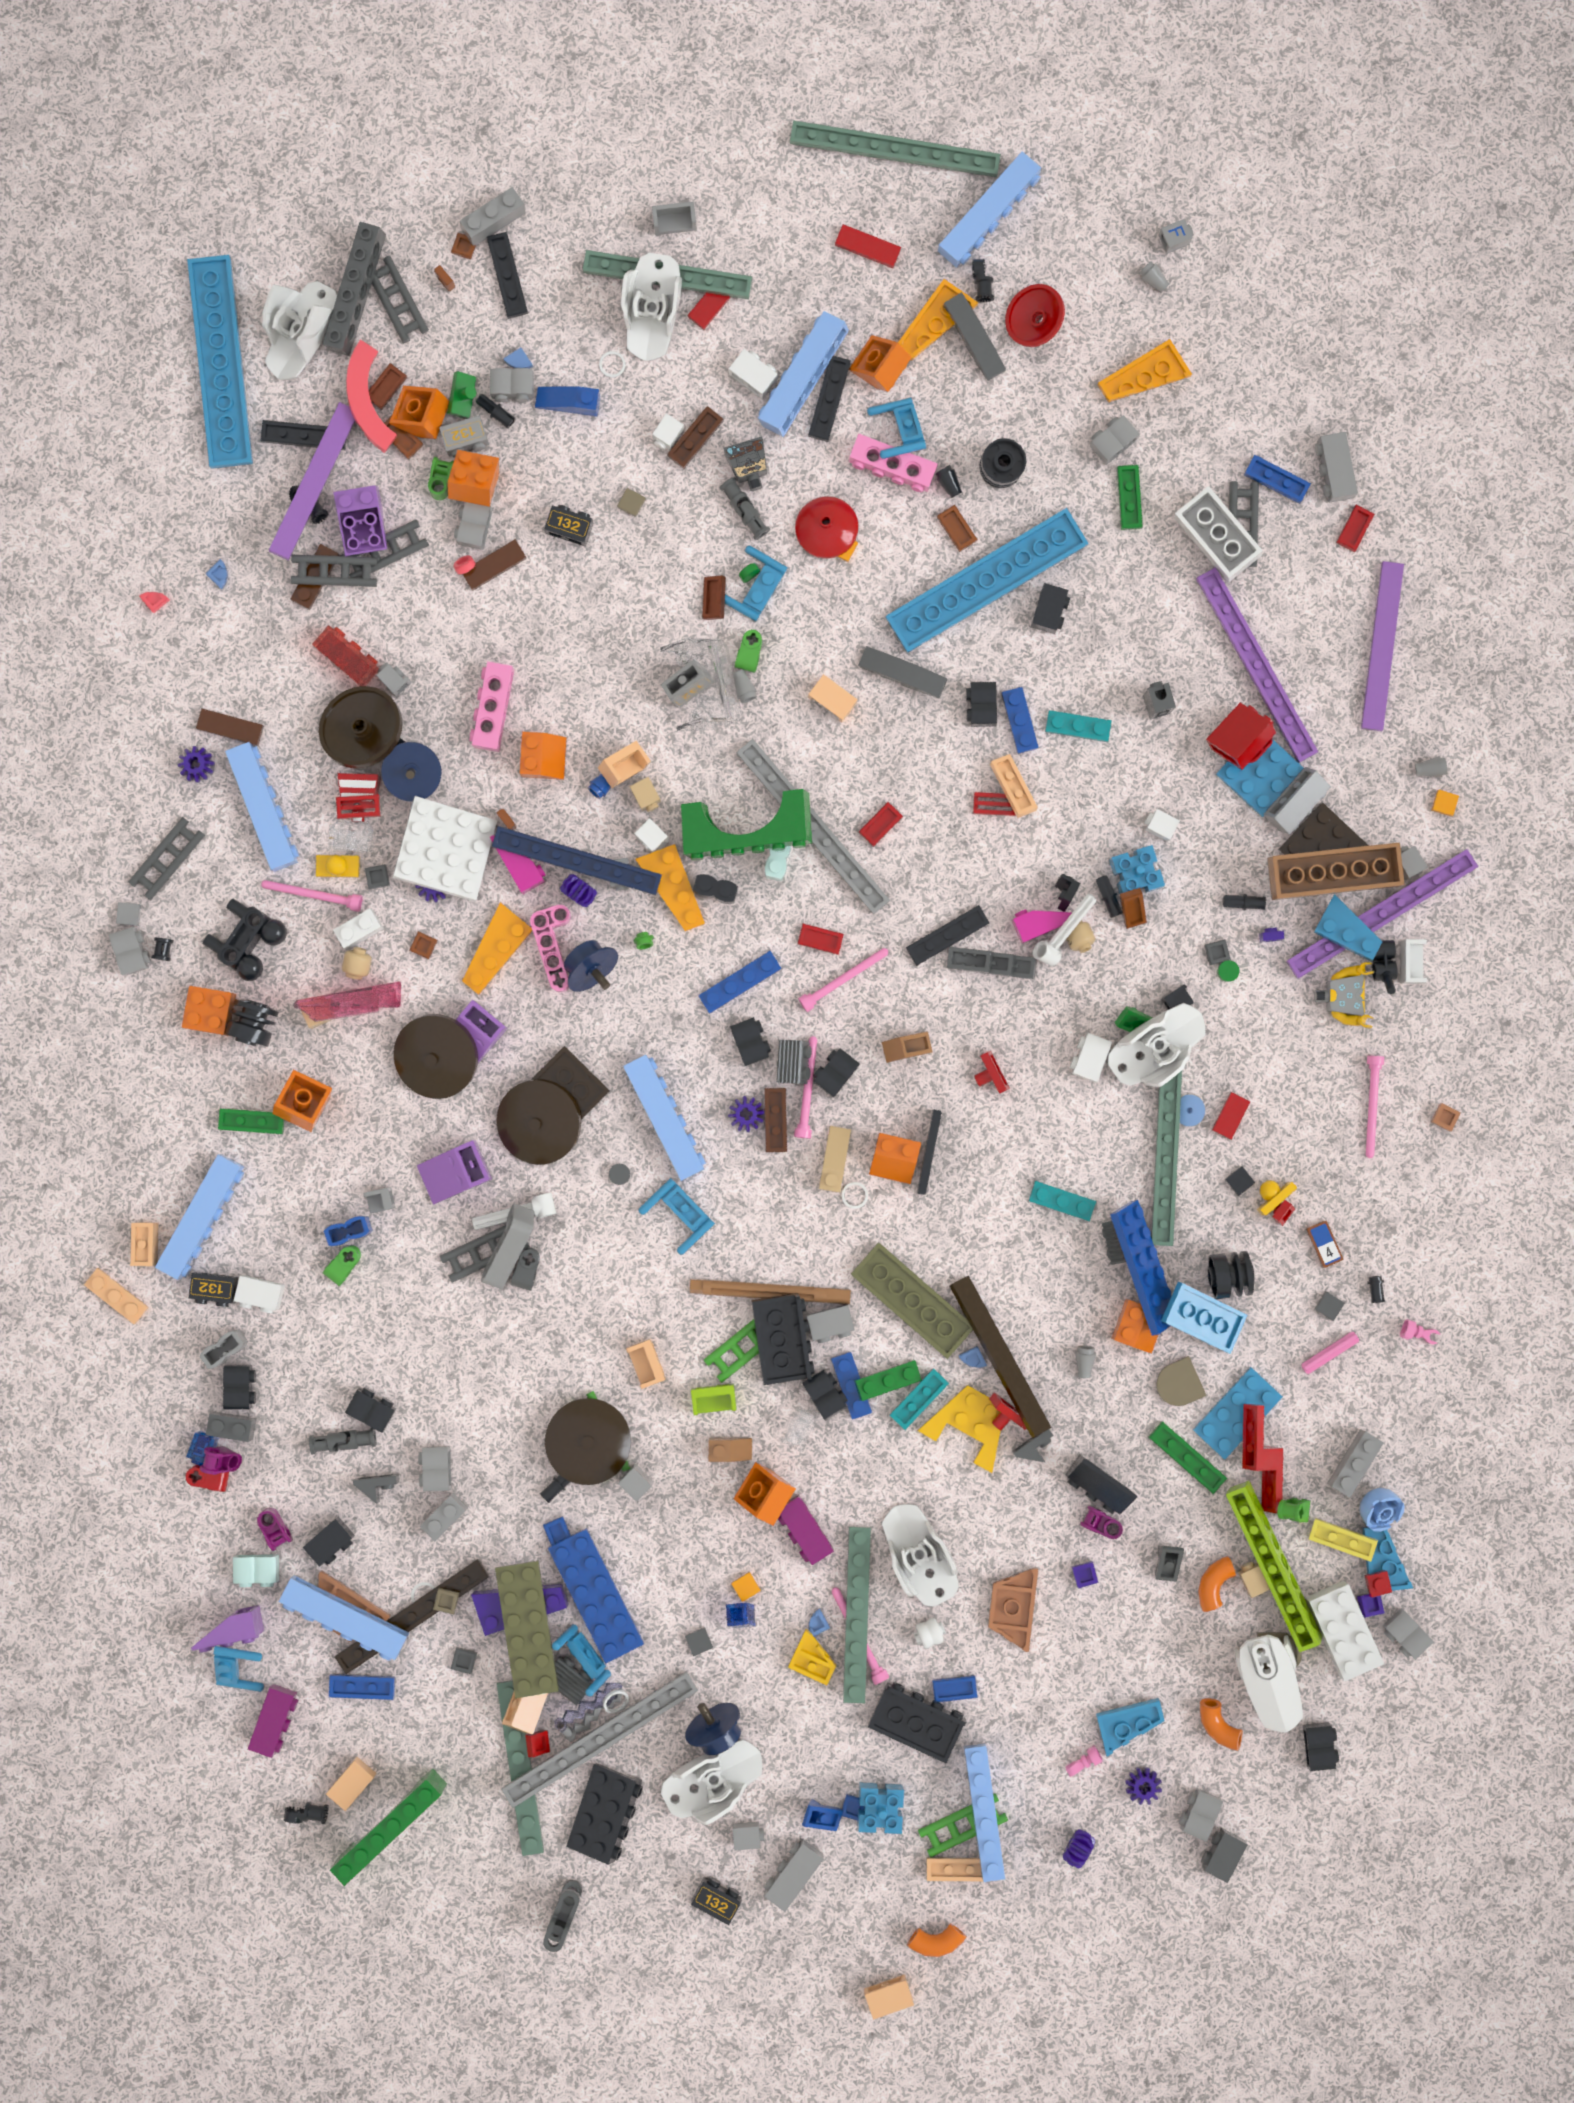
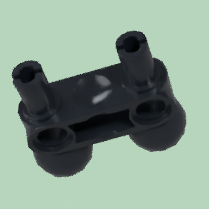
(245, 938)

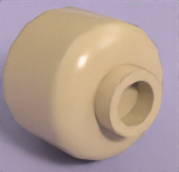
(1081, 938)
(356, 963)

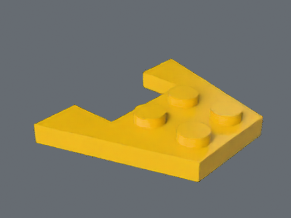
(972, 1414)

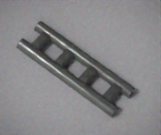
(409, 303)
(1253, 493)
(397, 552)
(344, 561)
(166, 872)
(470, 1247)

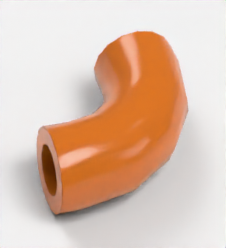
(1212, 1581)
(1216, 1726)
(937, 1944)

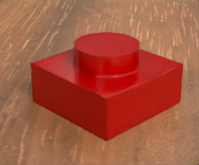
(1283, 1212)
(1378, 1583)
(537, 1743)

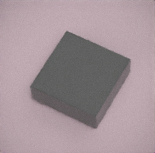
(377, 876)
(1217, 952)
(1329, 1306)
(699, 1641)
(464, 1660)

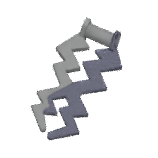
(569, 1715)

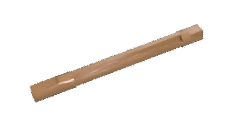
(758, 1290)

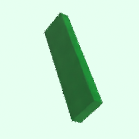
(1187, 1457)

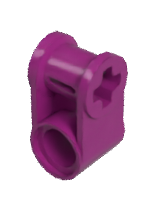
(220, 1460)
(1100, 1523)
(274, 1530)

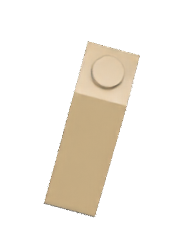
(834, 1159)

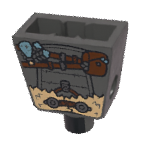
(748, 462)

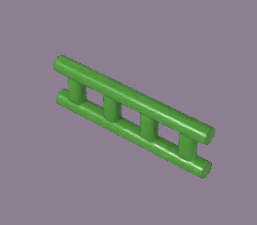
(731, 1343)
(949, 1821)

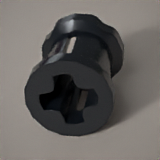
(166, 950)

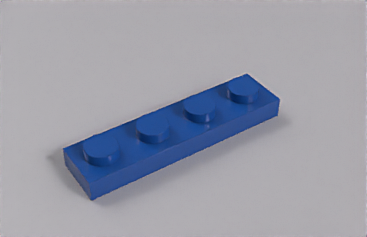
(739, 982)

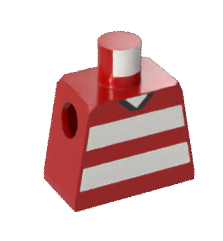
(356, 786)

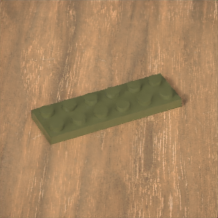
(912, 1300)
(527, 1629)

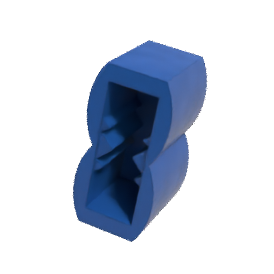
(352, 1229)

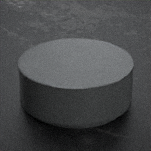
(619, 1174)

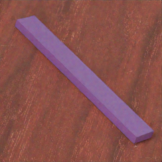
(313, 482)
(1382, 646)

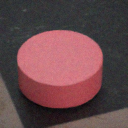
(464, 564)

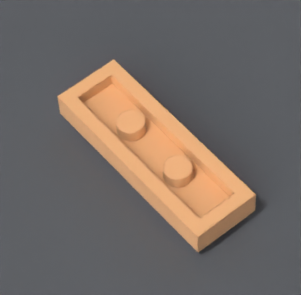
(1013, 786)
(116, 1296)
(953, 1869)

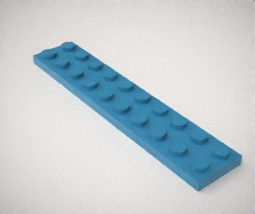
(220, 361)
(986, 580)

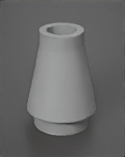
(1153, 276)
(744, 688)
(1434, 767)
(1085, 1359)

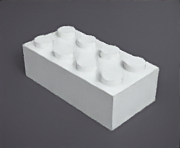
(1218, 534)
(1344, 1630)

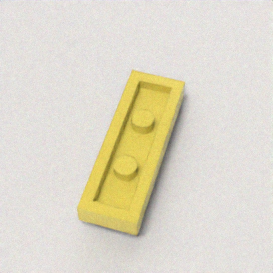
(1343, 1539)

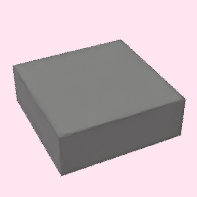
(128, 914)

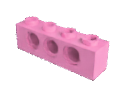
(919, 483)
(492, 740)

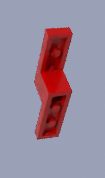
(1261, 1457)

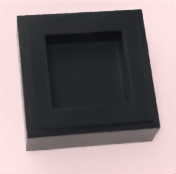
(1239, 1181)

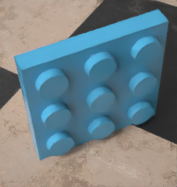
(1262, 780)

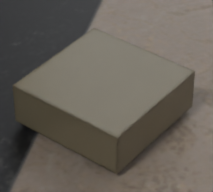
(631, 502)
(446, 1601)

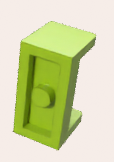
(713, 1398)

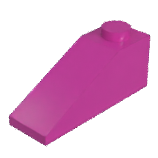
(522, 869)
(1037, 923)

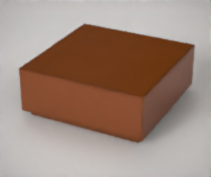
(462, 246)
(444, 278)
(506, 819)
(423, 945)

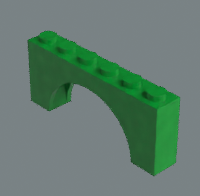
(788, 828)
(362, 1852)

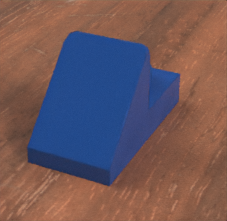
(822, 1816)

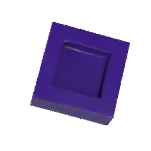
(1271, 935)
(1085, 1574)
(1370, 1606)

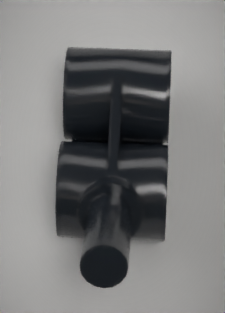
(1383, 966)

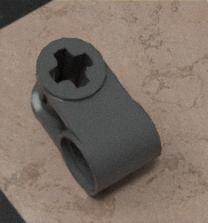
(525, 1273)

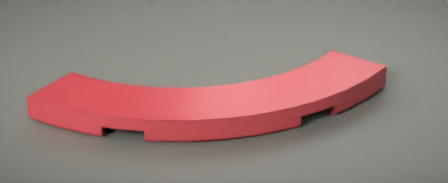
(359, 398)

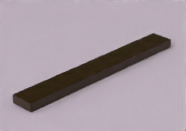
(1000, 1356)
(416, 1612)

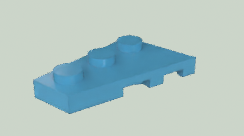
(1347, 930)
(1387, 1559)
(1127, 1722)

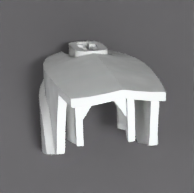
(648, 312)
(296, 326)
(1164, 1044)
(914, 1550)
(1275, 1689)
(719, 1781)

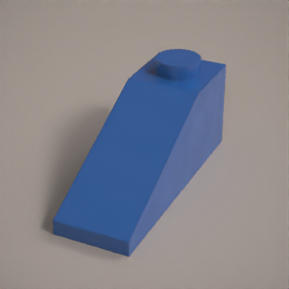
(569, 399)

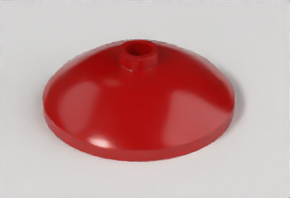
(1028, 308)
(829, 539)

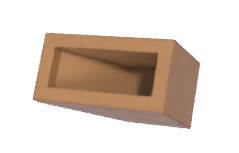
(907, 1047)
(730, 1449)

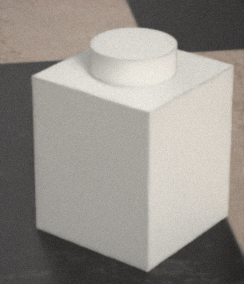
(667, 432)
(1161, 825)

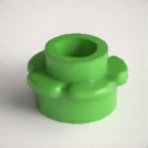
(643, 940)

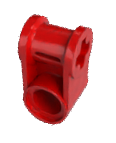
(212, 1482)

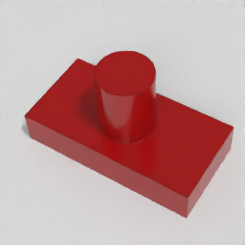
(992, 1073)
(1007, 1413)

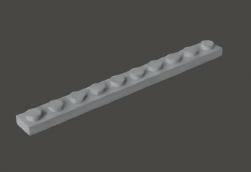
(822, 836)
(599, 1739)

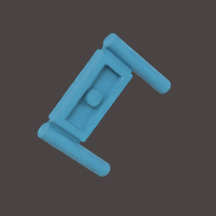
(907, 424)
(762, 588)
(684, 1208)
(585, 1655)
(228, 1670)

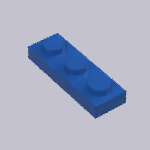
(1277, 479)
(1019, 720)
(846, 1374)
(362, 1687)

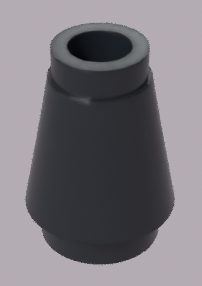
(949, 481)

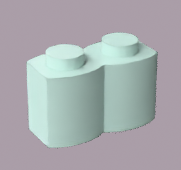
(776, 864)
(256, 1569)

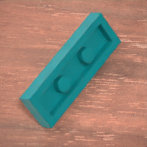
(1078, 726)
(1062, 1201)
(919, 1399)

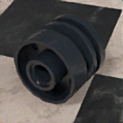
(1007, 451)
(251, 1023)
(1229, 1275)

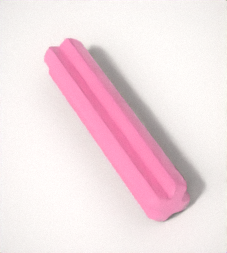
(1330, 1352)

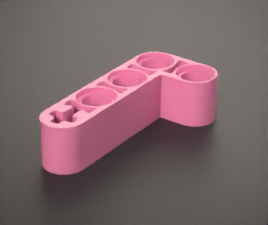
(554, 950)

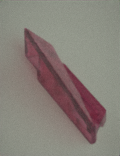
(351, 1002)

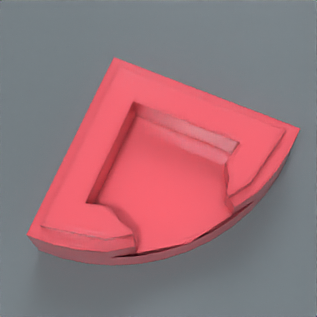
(154, 600)

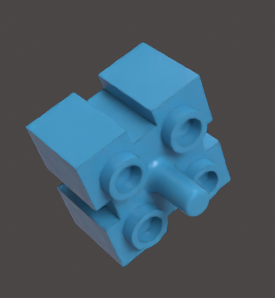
(1137, 870)
(880, 1808)

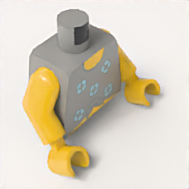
(1346, 995)

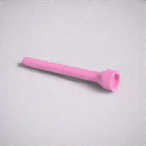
(353, 901)
(808, 1001)
(1375, 1063)
(803, 1129)
(878, 1673)

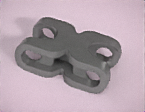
(563, 1915)

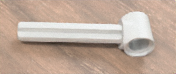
(1049, 950)
(542, 1205)

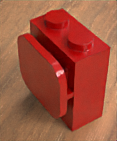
(1242, 736)

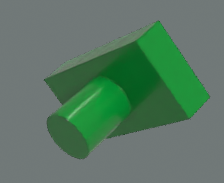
(462, 395)
(1131, 1018)

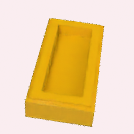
(337, 866)
(1274, 1195)

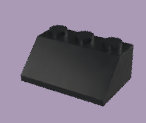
(1099, 1485)

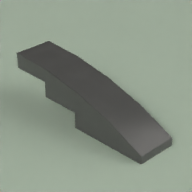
(974, 336)
(902, 672)
(991, 963)

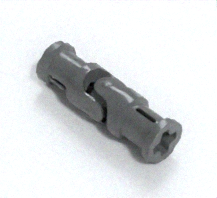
(746, 510)
(339, 1441)

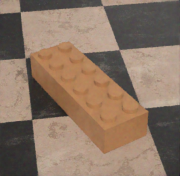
(1335, 871)

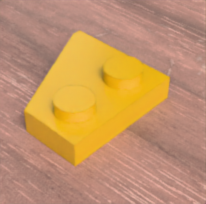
(812, 1659)

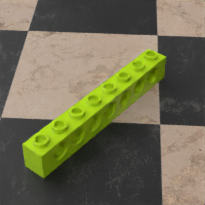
(1274, 1566)

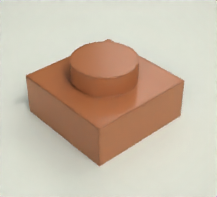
(1445, 1117)

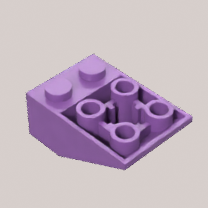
(361, 520)
(482, 1026)
(454, 1172)
(240, 1626)

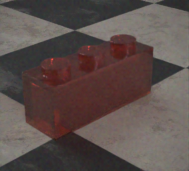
(346, 655)

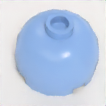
(1381, 1508)

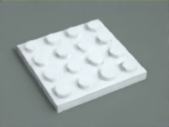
(444, 849)

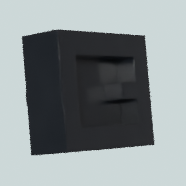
(1068, 889)

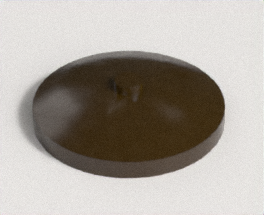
(360, 727)
(435, 1056)
(538, 1121)
(587, 1441)

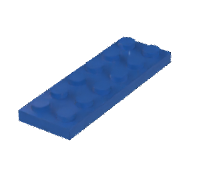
(1143, 1264)
(596, 1595)

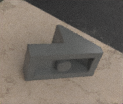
(1028, 1448)
(370, 1485)
(1168, 1563)

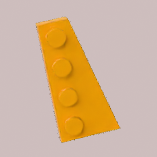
(931, 320)
(1149, 371)
(674, 885)
(499, 943)

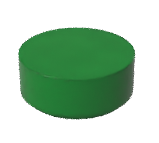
(749, 572)
(1228, 971)

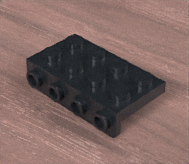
(782, 1339)
(917, 1722)
(604, 1814)

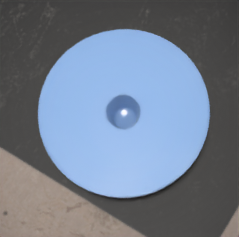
(1191, 1110)

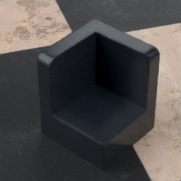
(1177, 997)

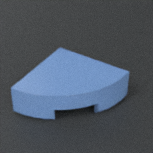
(518, 359)
(218, 574)
(973, 1358)
(818, 1623)

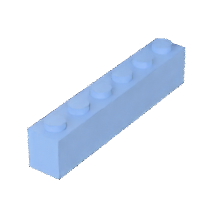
(989, 210)
(803, 373)
(262, 807)
(664, 1118)
(199, 1217)
(343, 1617)
(984, 1812)

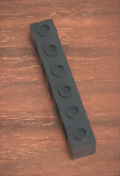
(354, 288)

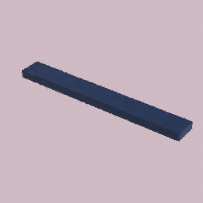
(576, 860)

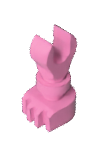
(1411, 1329)
(1085, 1761)

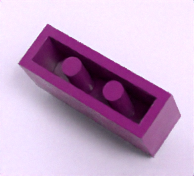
(805, 1531)
(273, 1721)

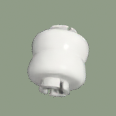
(929, 1633)

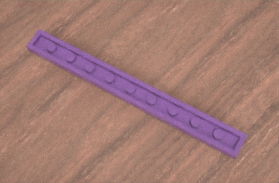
(1257, 665)
(1388, 910)

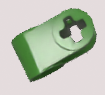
(439, 476)
(748, 654)
(340, 1267)
(1294, 1509)

